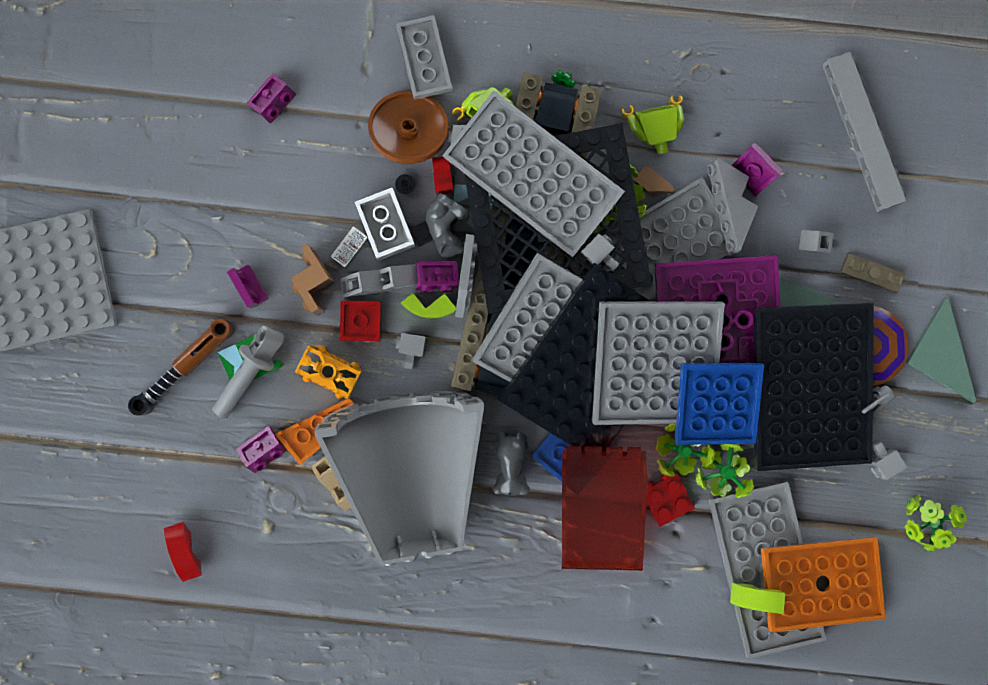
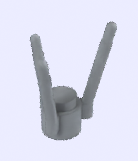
(881, 398)

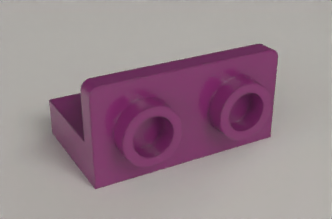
(271, 98)
(437, 276)
(248, 286)
(261, 450)

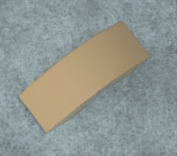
(327, 477)

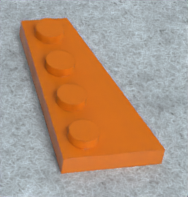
(301, 437)

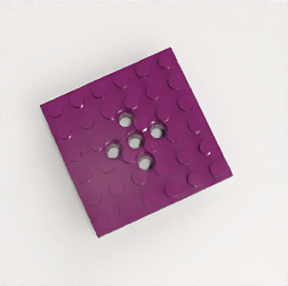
(742, 283)

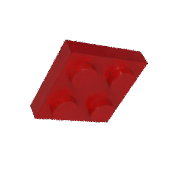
(360, 321)

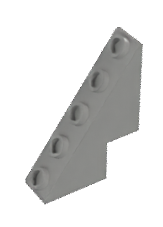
(733, 209)
(379, 280)

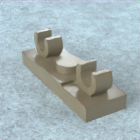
(872, 273)

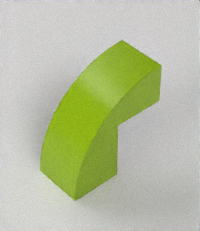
(438, 309)
(757, 599)

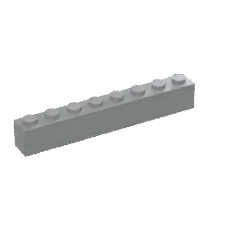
(864, 131)

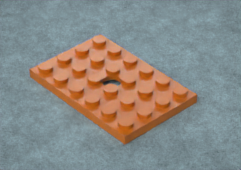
(853, 587)

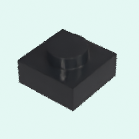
(421, 234)

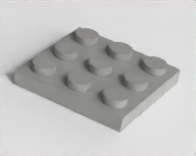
(466, 276)

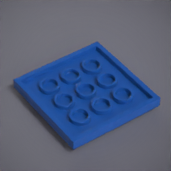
(718, 403)

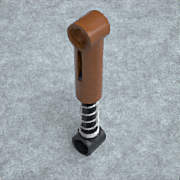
(182, 365)

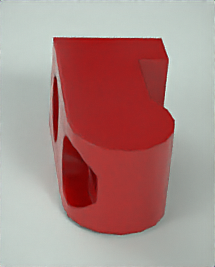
(442, 176)

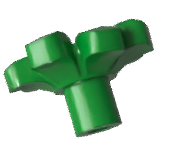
(563, 79)

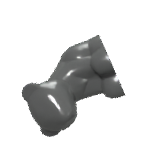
(440, 218)
(511, 452)

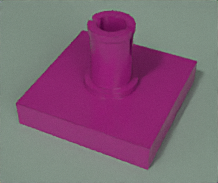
(758, 167)

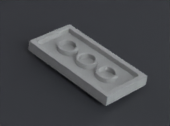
(424, 57)

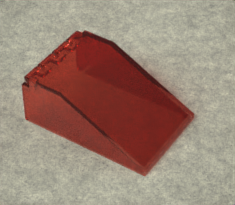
(603, 508)

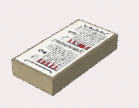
(349, 247)

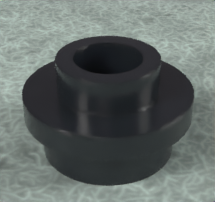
(405, 190)

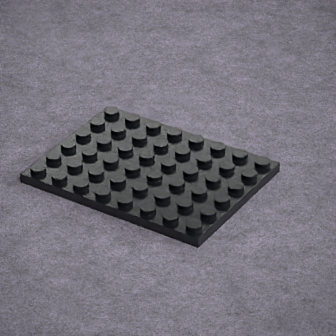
(559, 374)
(814, 385)

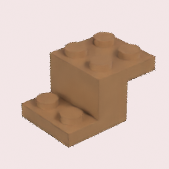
(311, 280)

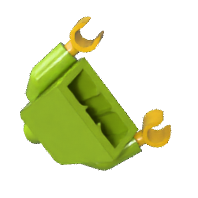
(477, 99)
(657, 124)

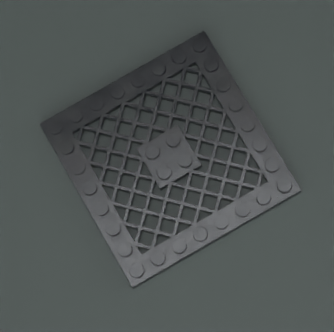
(637, 271)

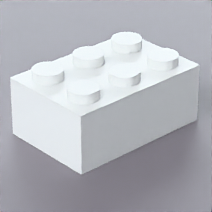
(385, 224)

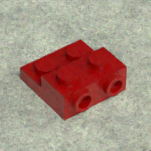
(668, 499)

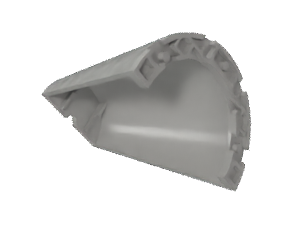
(406, 469)

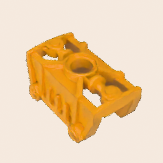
(336, 363)

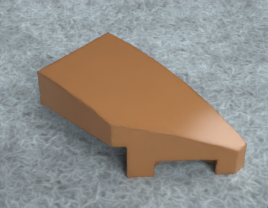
(653, 182)

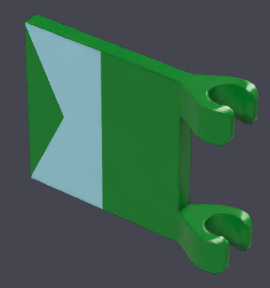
(232, 359)

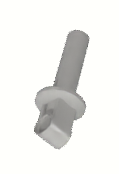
(256, 357)

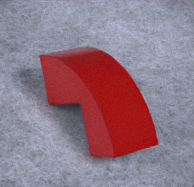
(180, 551)

